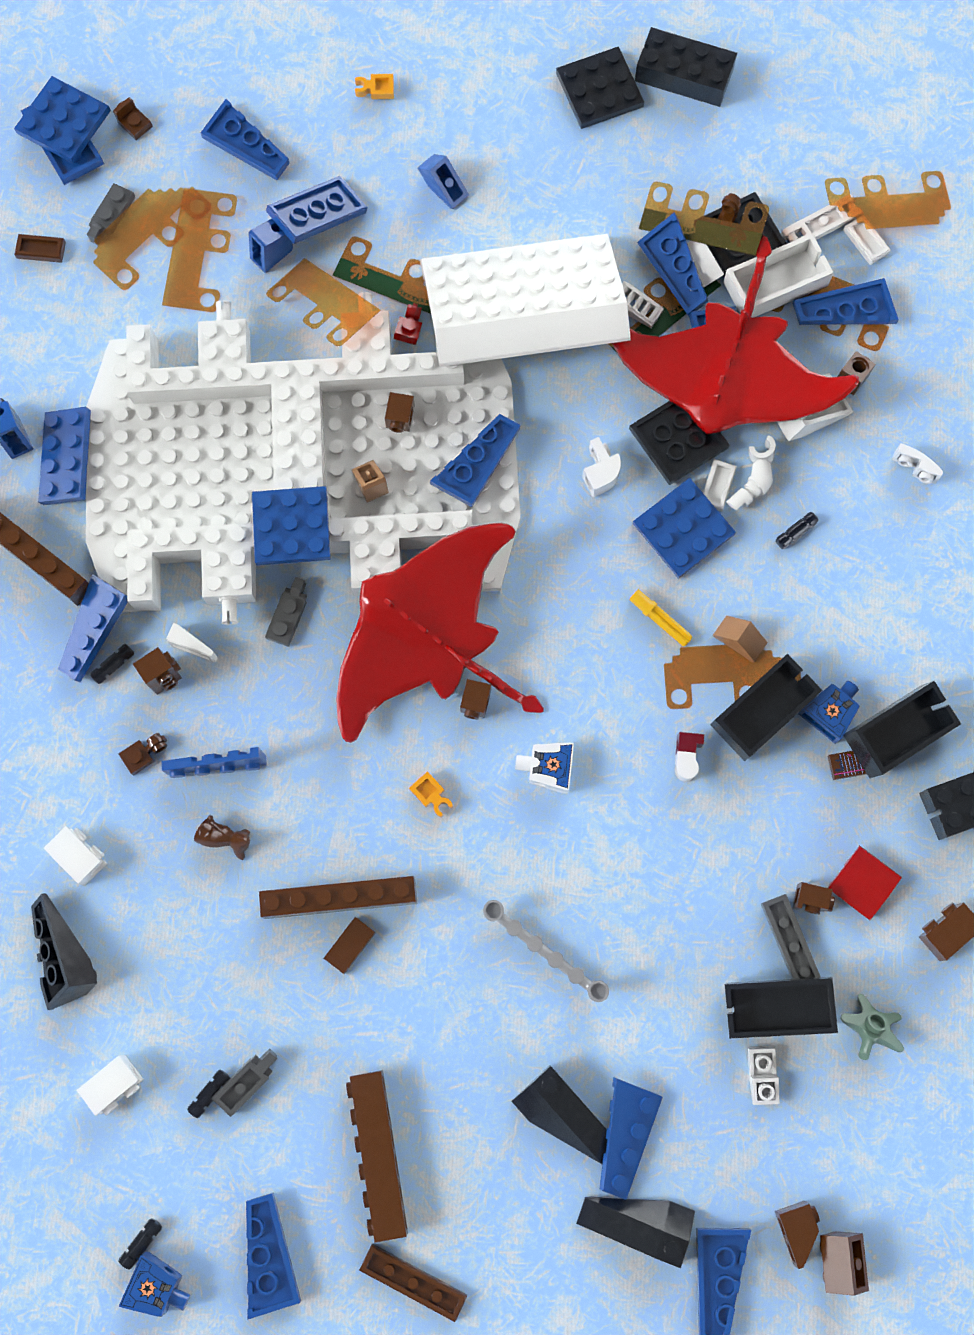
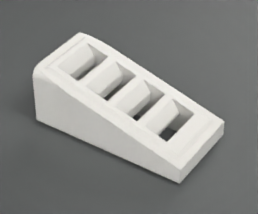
(641, 298)
(183, 640)

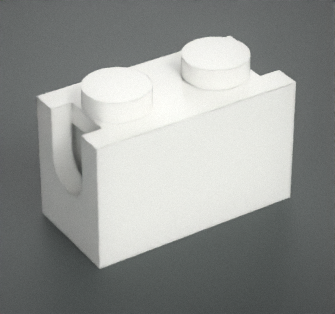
(75, 855)
(110, 1085)

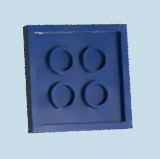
(62, 119)
(291, 525)
(684, 528)

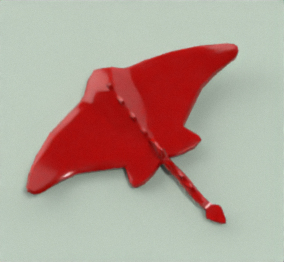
(732, 367)
(422, 628)

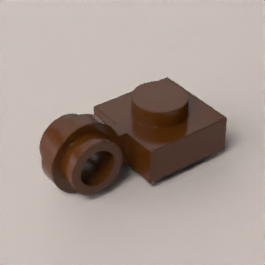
(730, 207)
(137, 755)

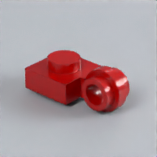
(409, 327)

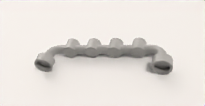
(597, 990)

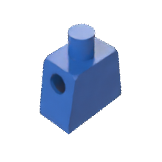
(268, 245)

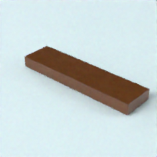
(413, 1282)

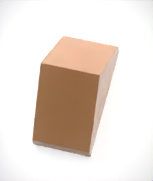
(370, 480)
(741, 637)

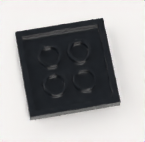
(599, 87)
(729, 258)
(676, 441)

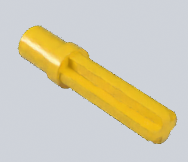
(660, 617)

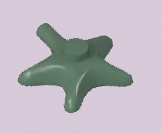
(873, 1027)

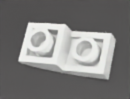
(705, 263)
(925, 469)
(763, 1075)

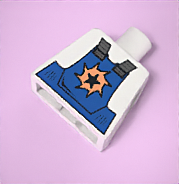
(548, 766)

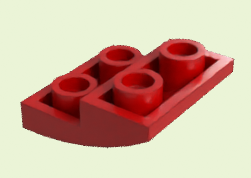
(864, 882)

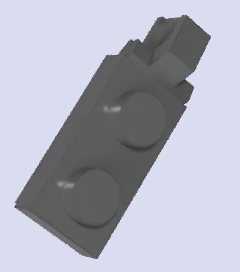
(111, 207)
(287, 614)
(245, 1082)

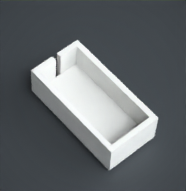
(786, 276)

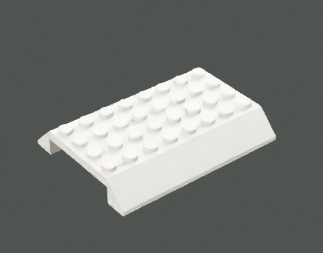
(525, 300)

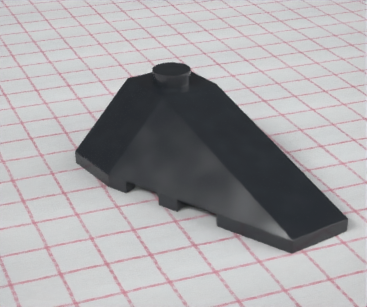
(65, 963)
(560, 1112)
(648, 1226)

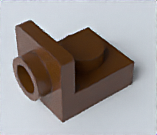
(132, 119)

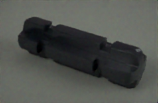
(796, 530)
(112, 663)
(204, 1098)
(140, 1243)

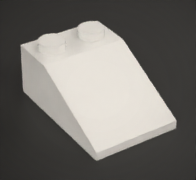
(804, 426)

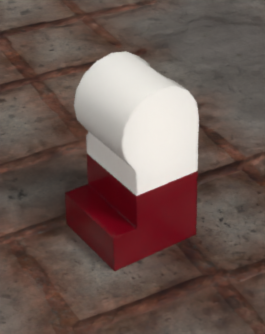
(685, 757)

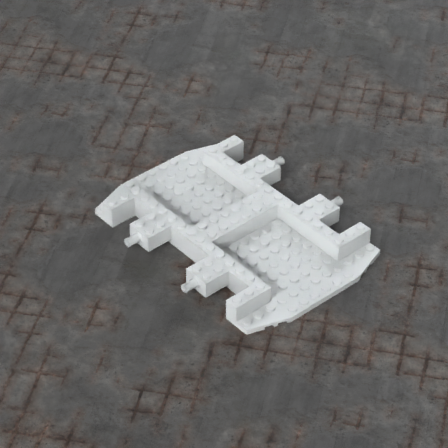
(191, 444)

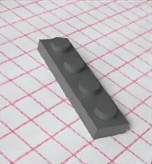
(790, 938)

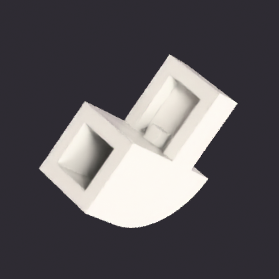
(605, 472)

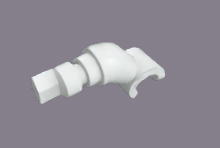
(760, 478)

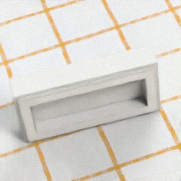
(867, 241)
(719, 483)

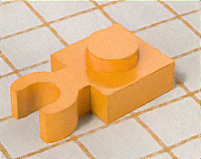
(380, 86)
(429, 791)

